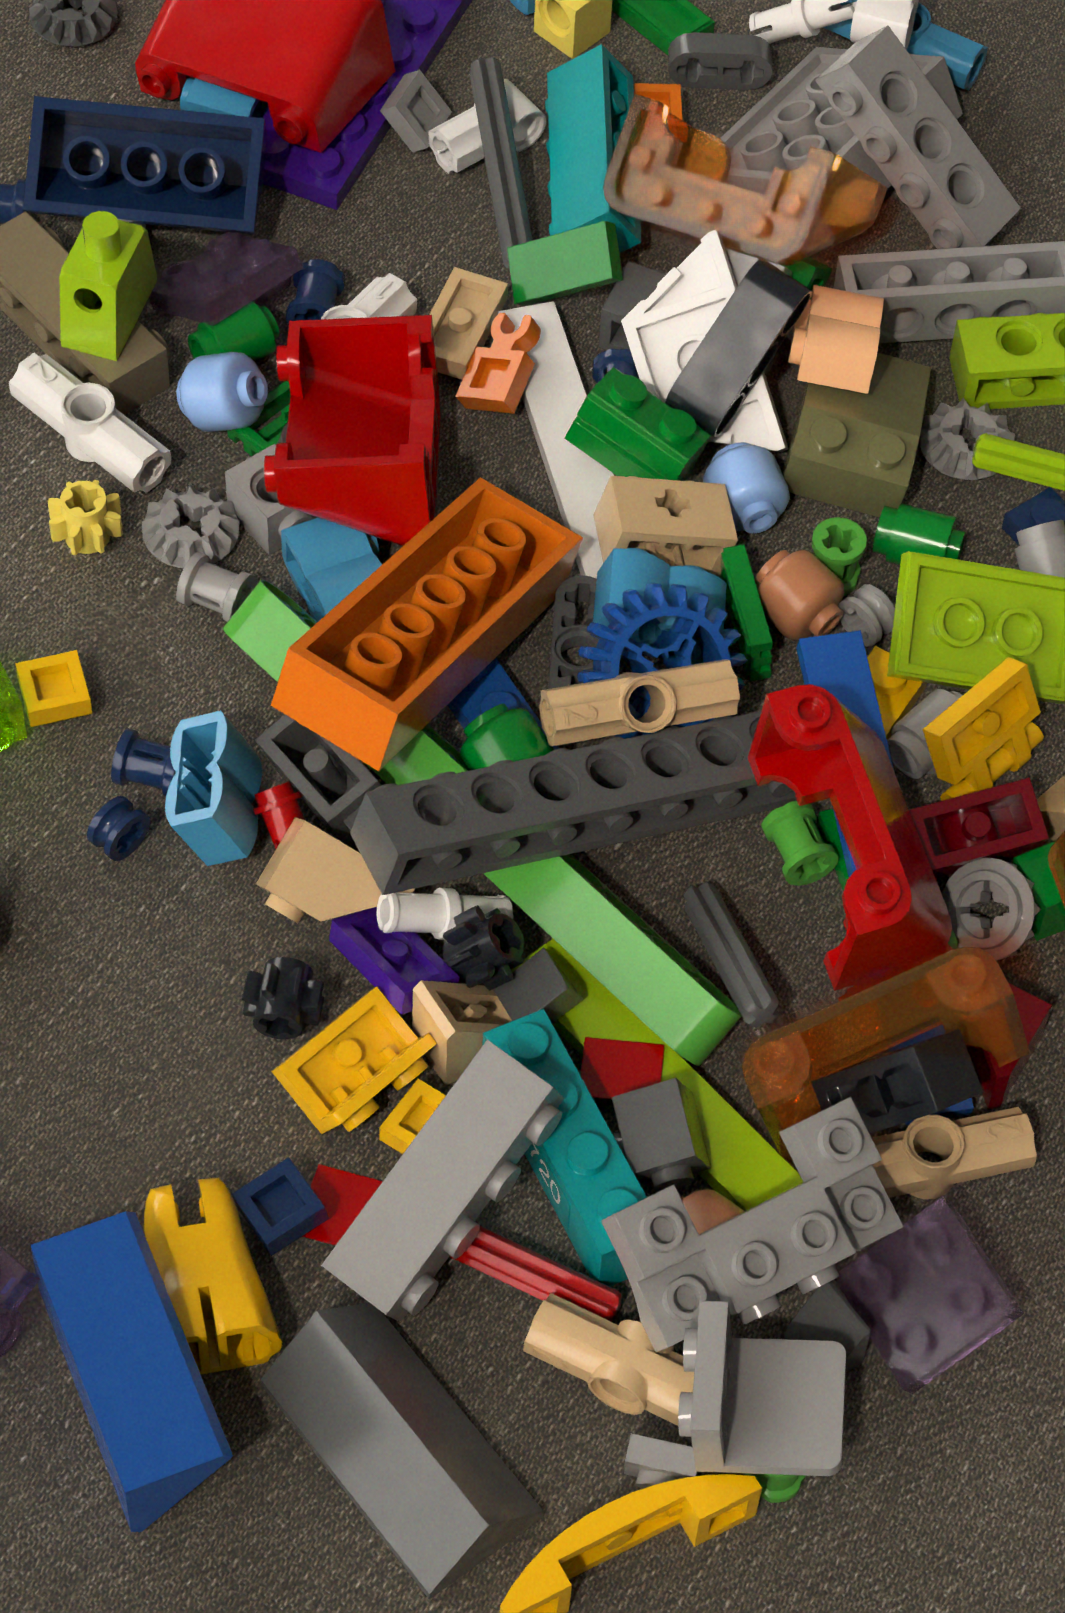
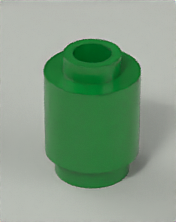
(246, 331)
(918, 532)

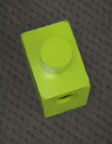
(107, 265)

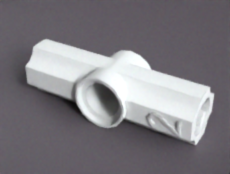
(90, 422)

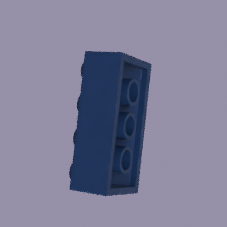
(145, 164)

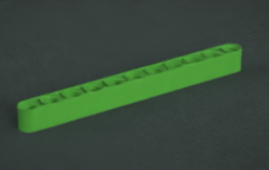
(554, 892)

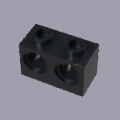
(904, 1082)

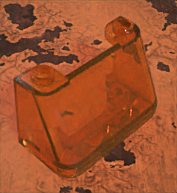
(677, 182)
(942, 987)

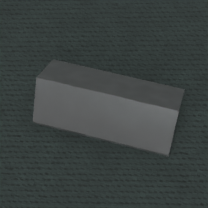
(398, 1445)

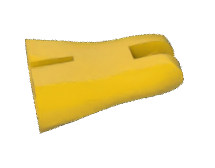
(212, 1279)

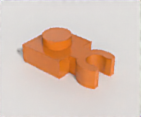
(500, 373)

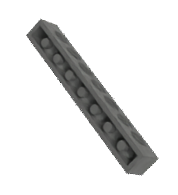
(561, 803)

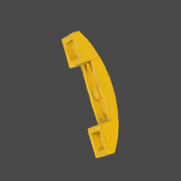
(699, 1503)

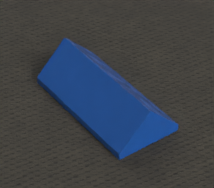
(130, 1364)

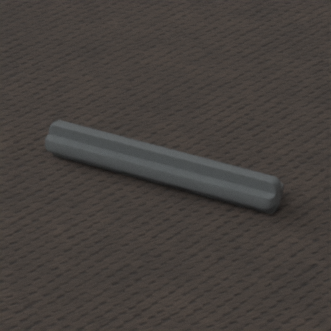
(500, 154)

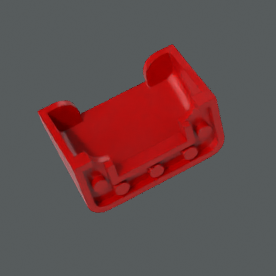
(300, 56)
(360, 424)
(893, 896)

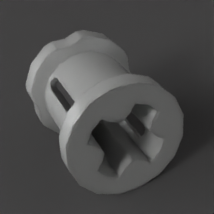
(213, 586)

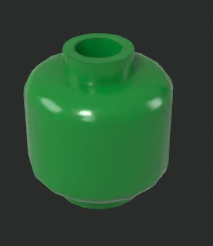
(503, 736)

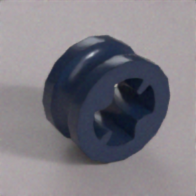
(118, 828)

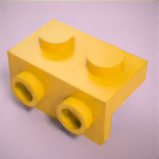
(352, 1062)

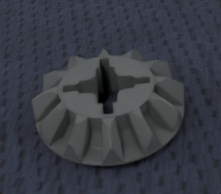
(72, 27)

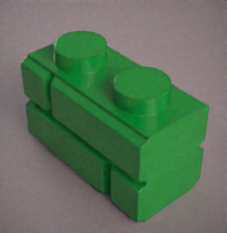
(636, 431)

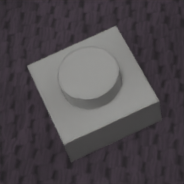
(415, 110)
(658, 1461)

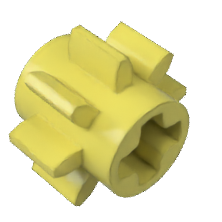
(85, 517)

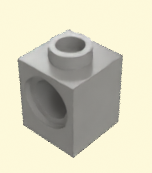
(257, 509)

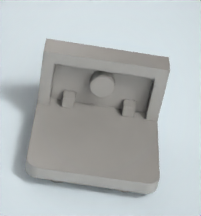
(761, 1400)

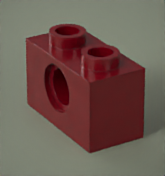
(980, 825)

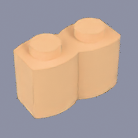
(837, 339)

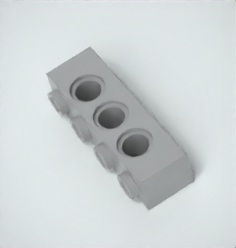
(917, 142)
(936, 287)

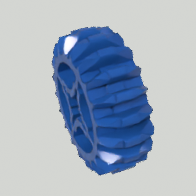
(671, 645)

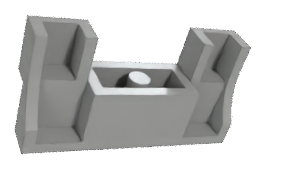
(764, 1248)

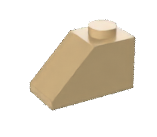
(317, 876)

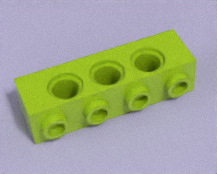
(1010, 360)

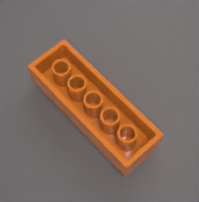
(425, 623)

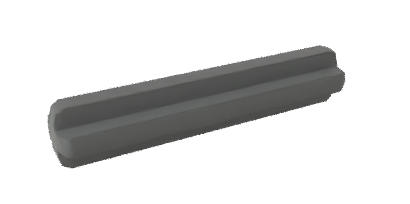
(731, 955)

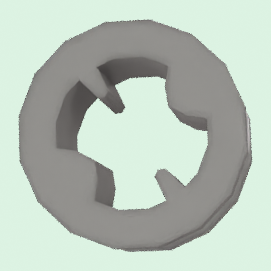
(869, 612)

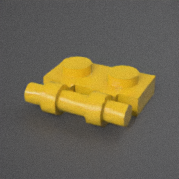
(986, 731)

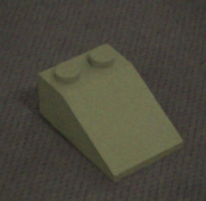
(859, 445)

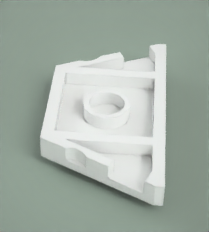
(674, 322)

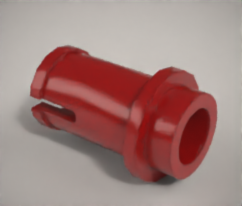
(278, 809)

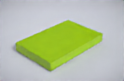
(968, 617)

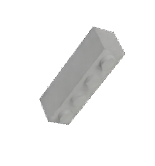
(445, 1182)

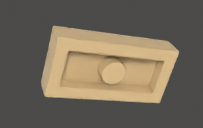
(464, 318)

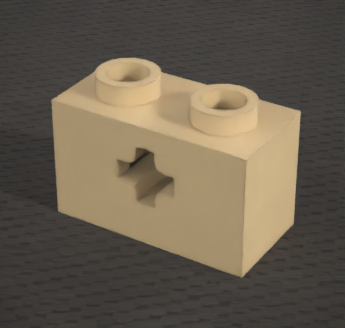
(668, 519)

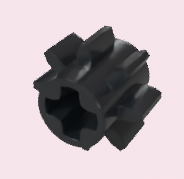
(483, 947)
(283, 998)

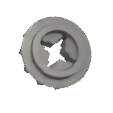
(947, 449)
(177, 544)
(973, 886)

